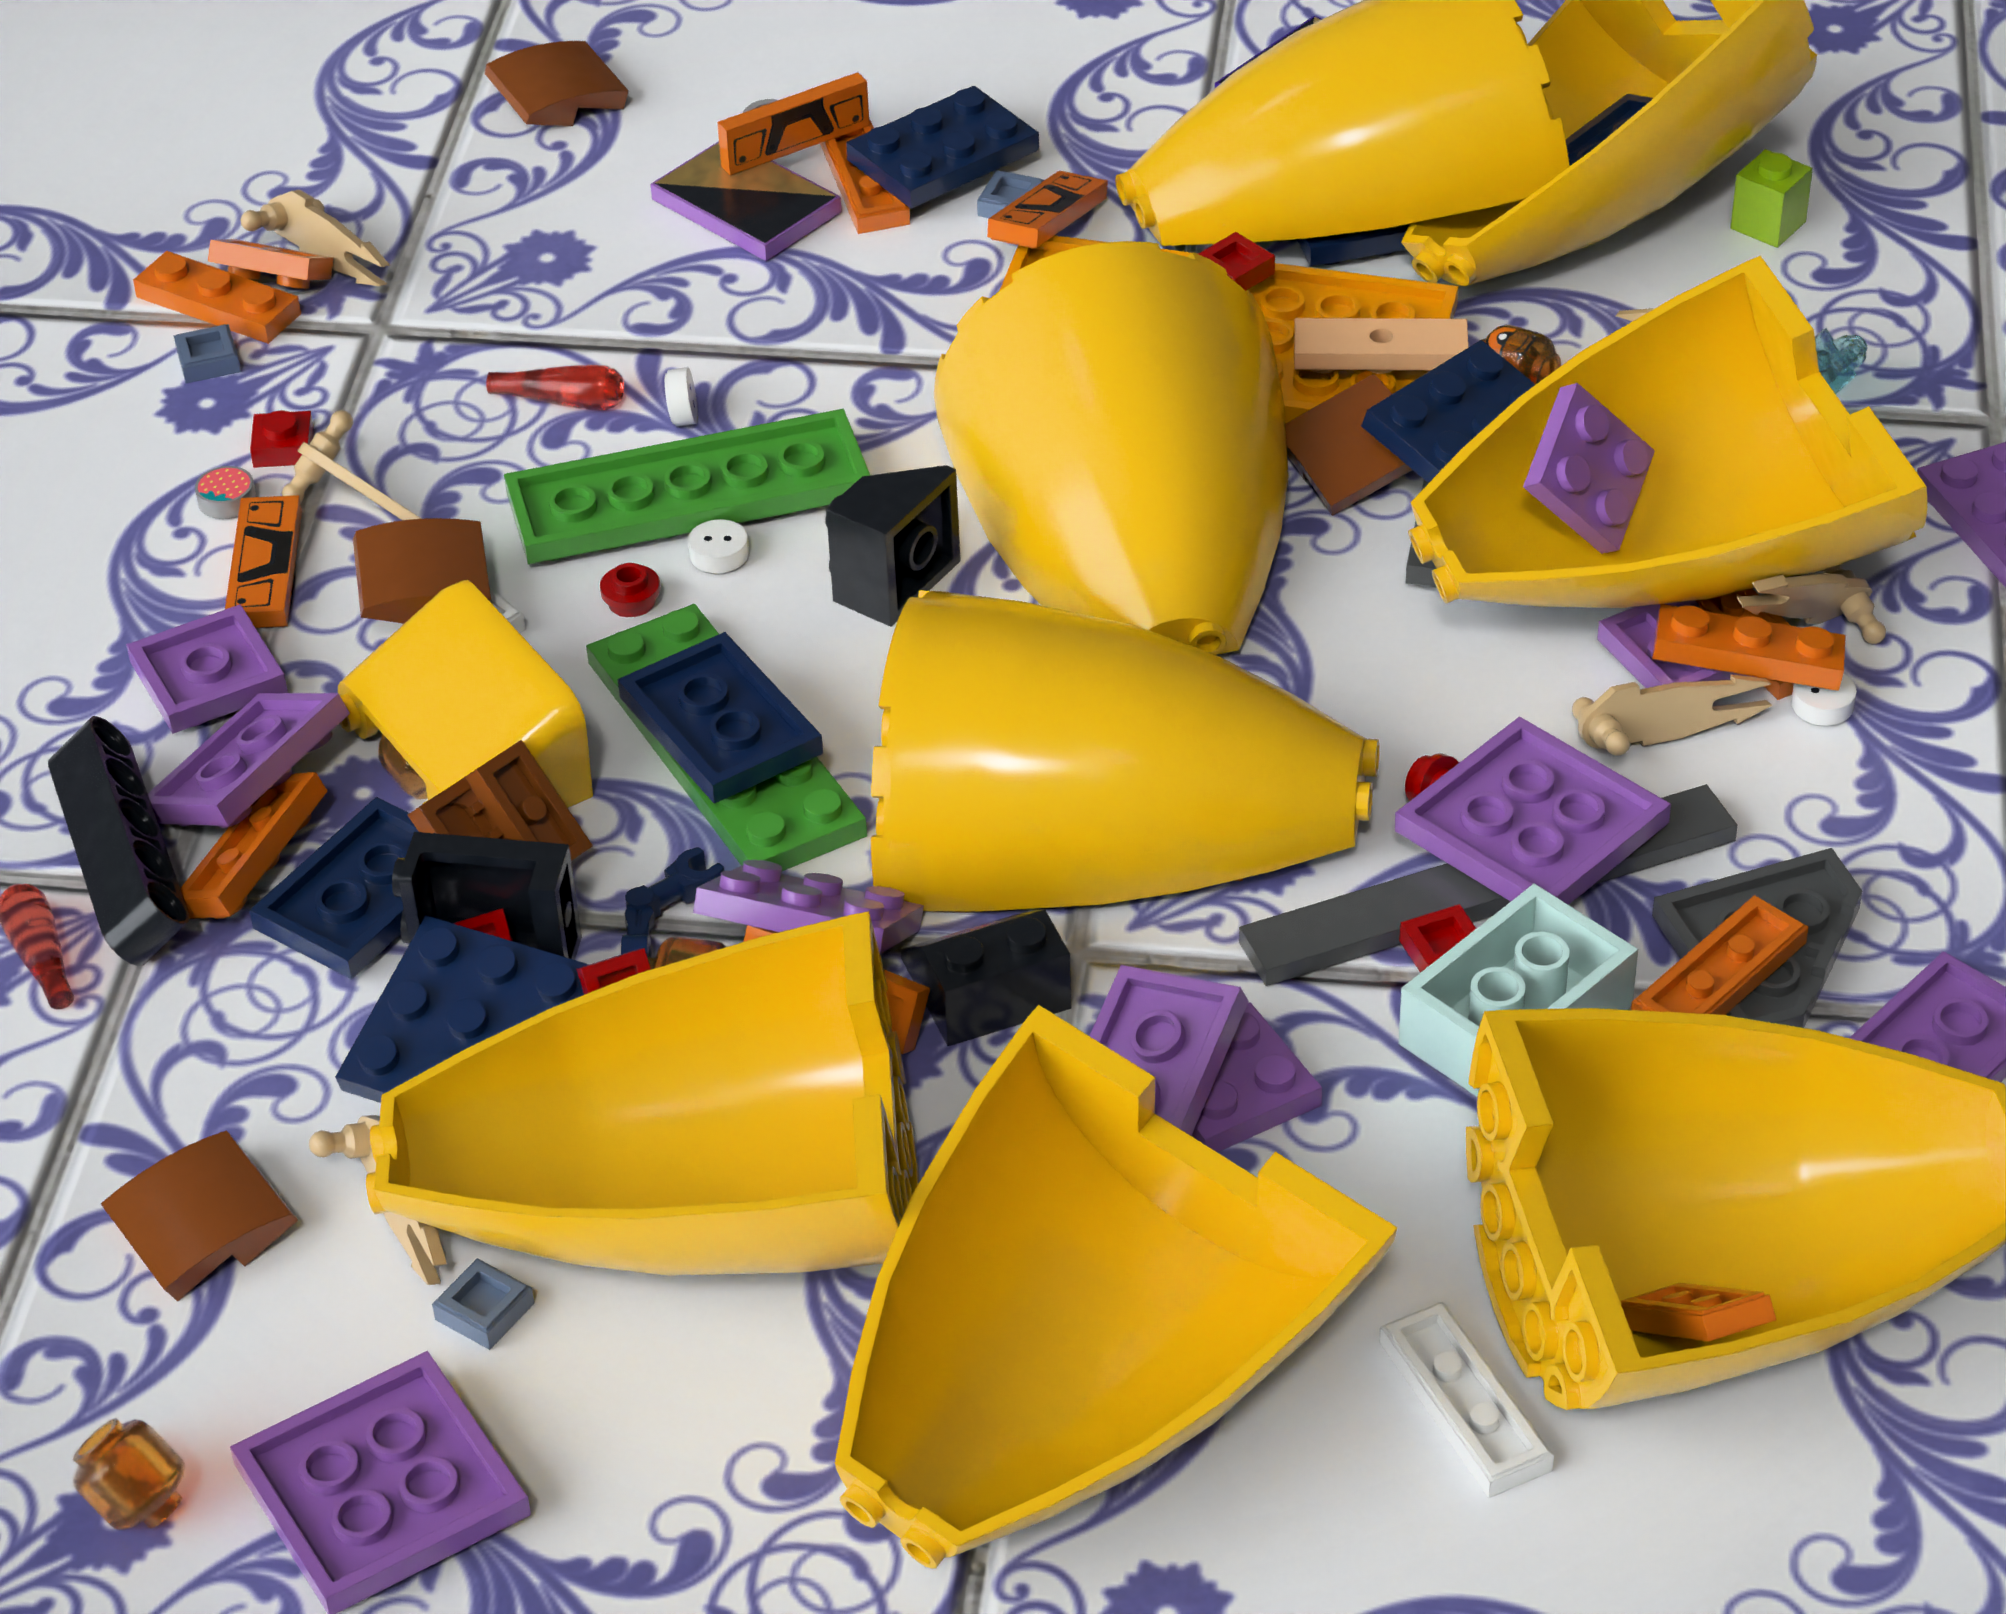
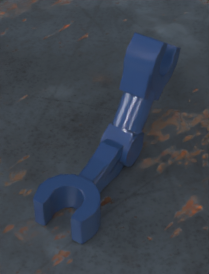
(645, 903)

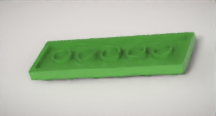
(683, 483)
(774, 821)

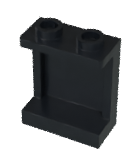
(477, 875)

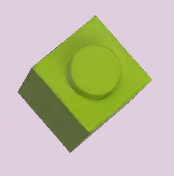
(1771, 198)

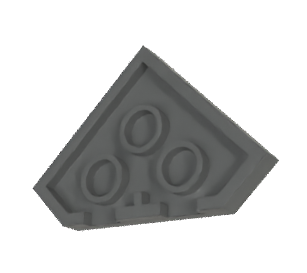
(1808, 888)

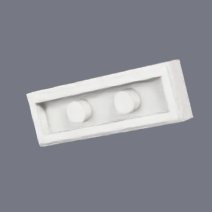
(1466, 1399)

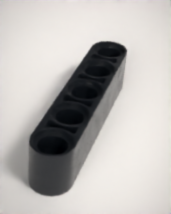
(118, 841)

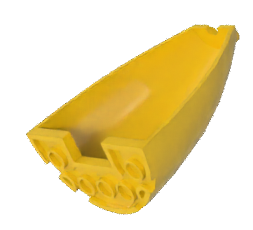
(1710, 97)
(1358, 129)
(1123, 438)
(1745, 481)
(1092, 763)
(674, 1119)
(1716, 1158)
(1075, 1298)

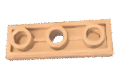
(1376, 343)

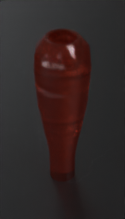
(569, 386)
(34, 936)

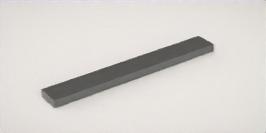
(1371, 917)

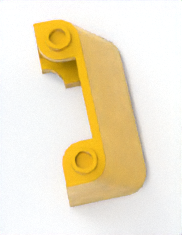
(463, 690)

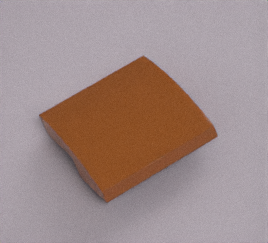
(555, 80)
(1340, 454)
(412, 561)
(503, 801)
(198, 1212)

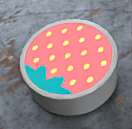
(222, 489)

